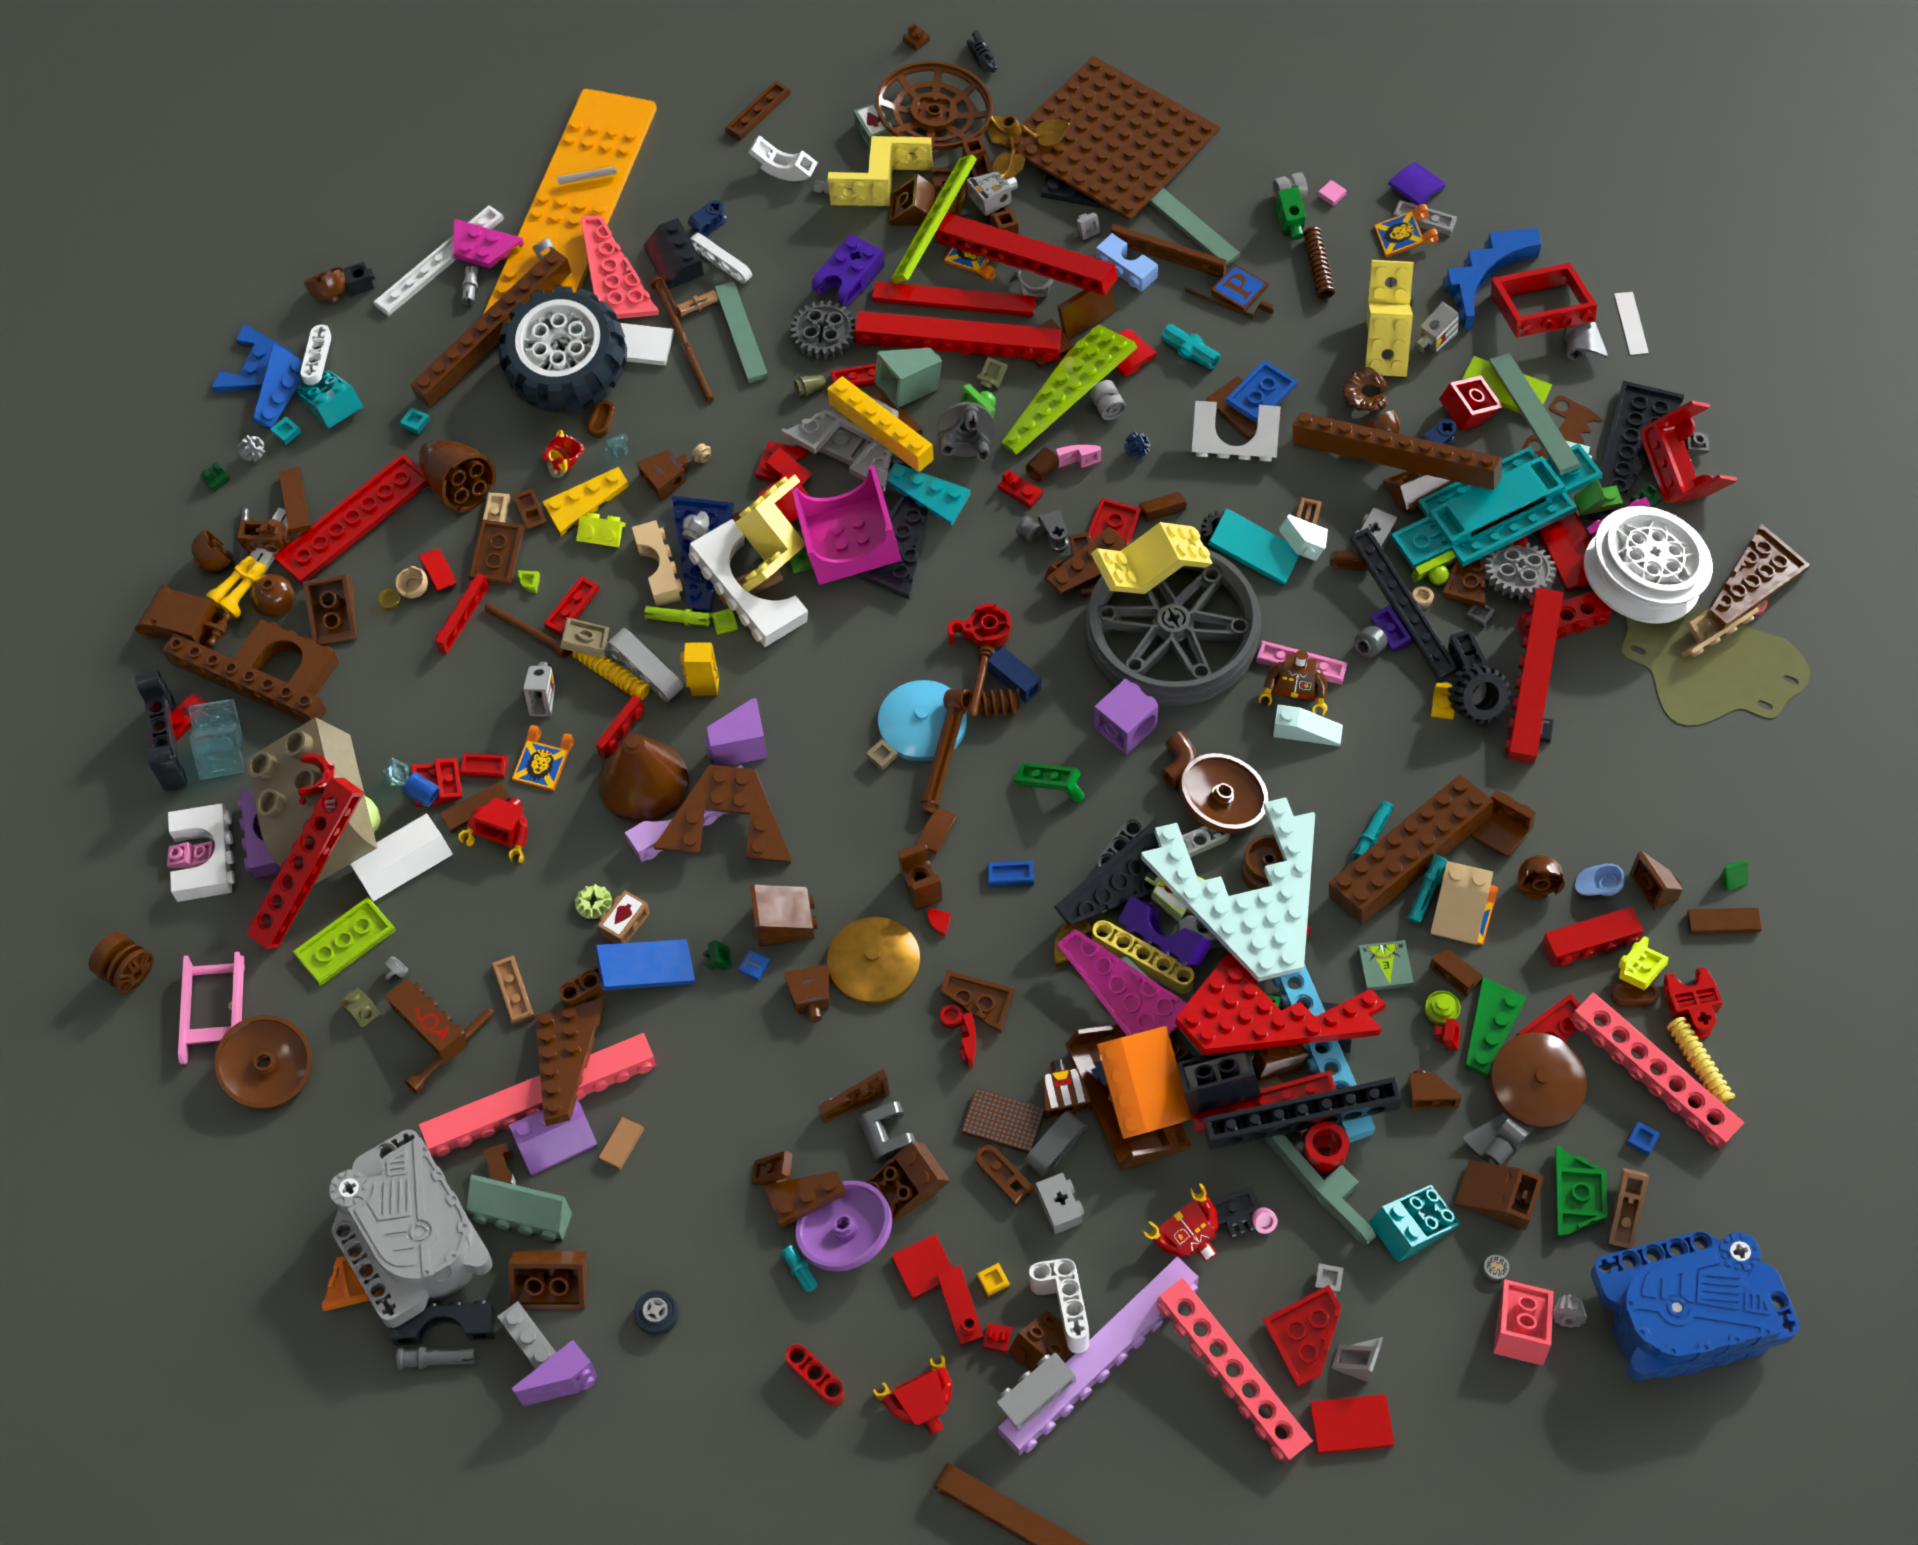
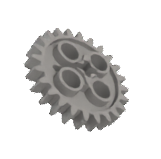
(1519, 570)

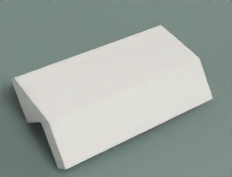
(401, 857)

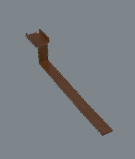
(1263, 305)

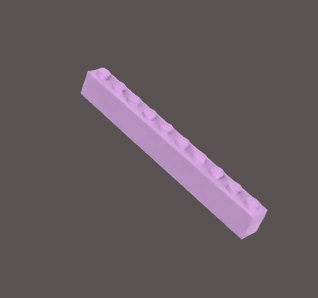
(1104, 1351)

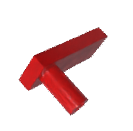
(960, 1305)

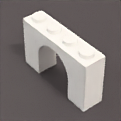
(1262, 444)
(214, 875)

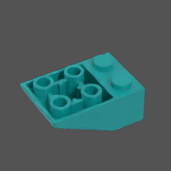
(330, 399)
(1413, 1222)

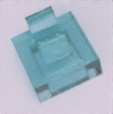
(618, 442)
(396, 772)

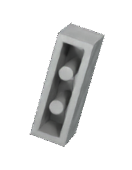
(526, 1335)
(1036, 1390)

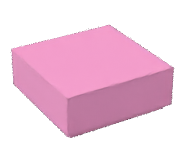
(1332, 193)

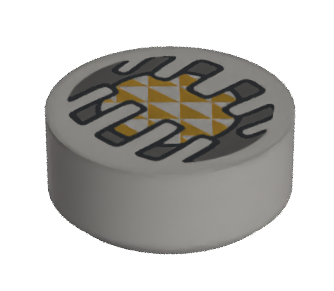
(1496, 1267)

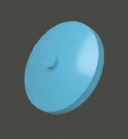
(914, 719)

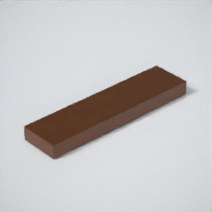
(757, 110)
(295, 500)

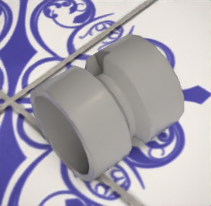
(1294, 180)
(1107, 400)

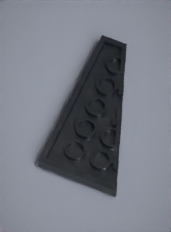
(908, 525)

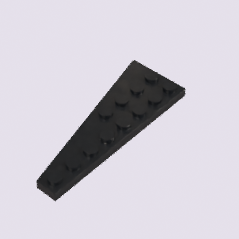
(1624, 449)

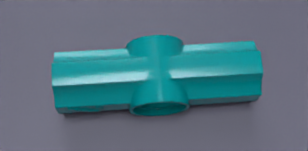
(1190, 346)

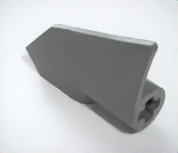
(1583, 339)
(1497, 1139)

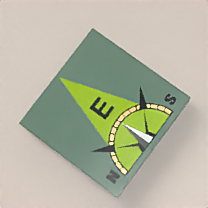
(1385, 965)

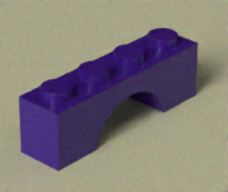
(1186, 944)

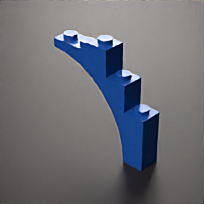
(1499, 251)

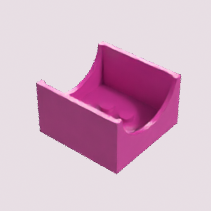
(847, 530)

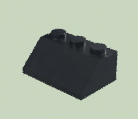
(673, 254)
(1218, 1080)

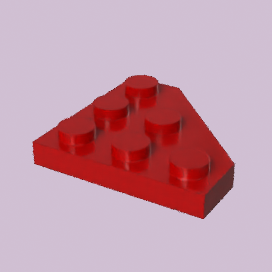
(1305, 1333)

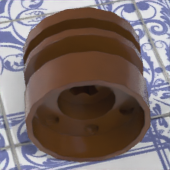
(120, 962)

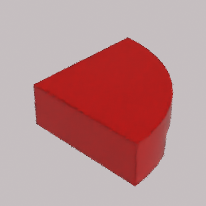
(939, 921)

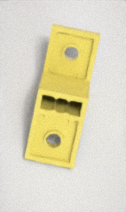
(876, 185)
(1389, 317)
(769, 532)
(1152, 558)

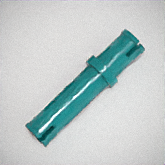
(1374, 828)
(1431, 880)

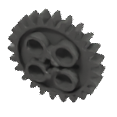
(809, 326)

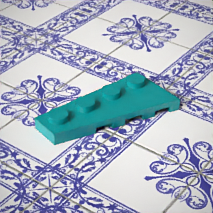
(935, 494)

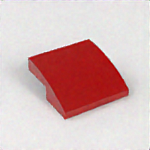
(1141, 355)
(443, 774)

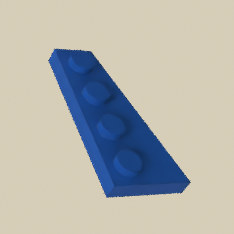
(278, 386)

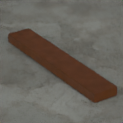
(1171, 251)

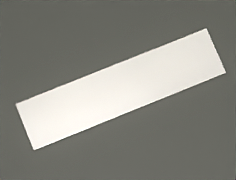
(1631, 323)

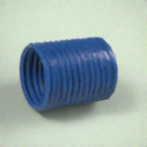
(421, 789)

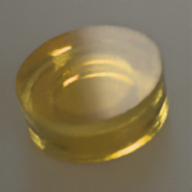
(389, 599)

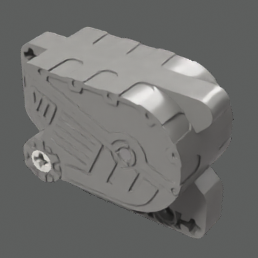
(406, 1228)

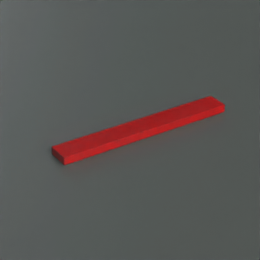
(954, 299)

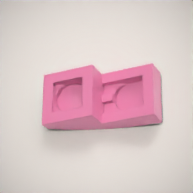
(1084, 454)

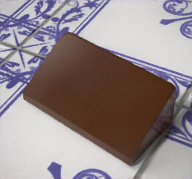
(1163, 506)

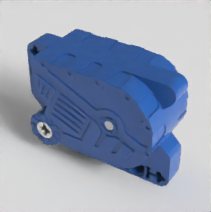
(1693, 1306)

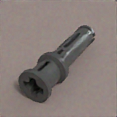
(422, 1357)

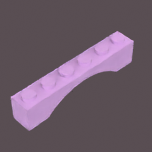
(646, 834)

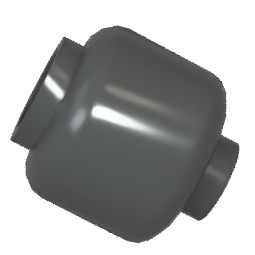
(1370, 641)

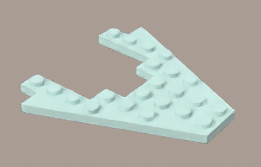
(1260, 926)

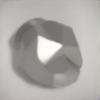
(695, 526)

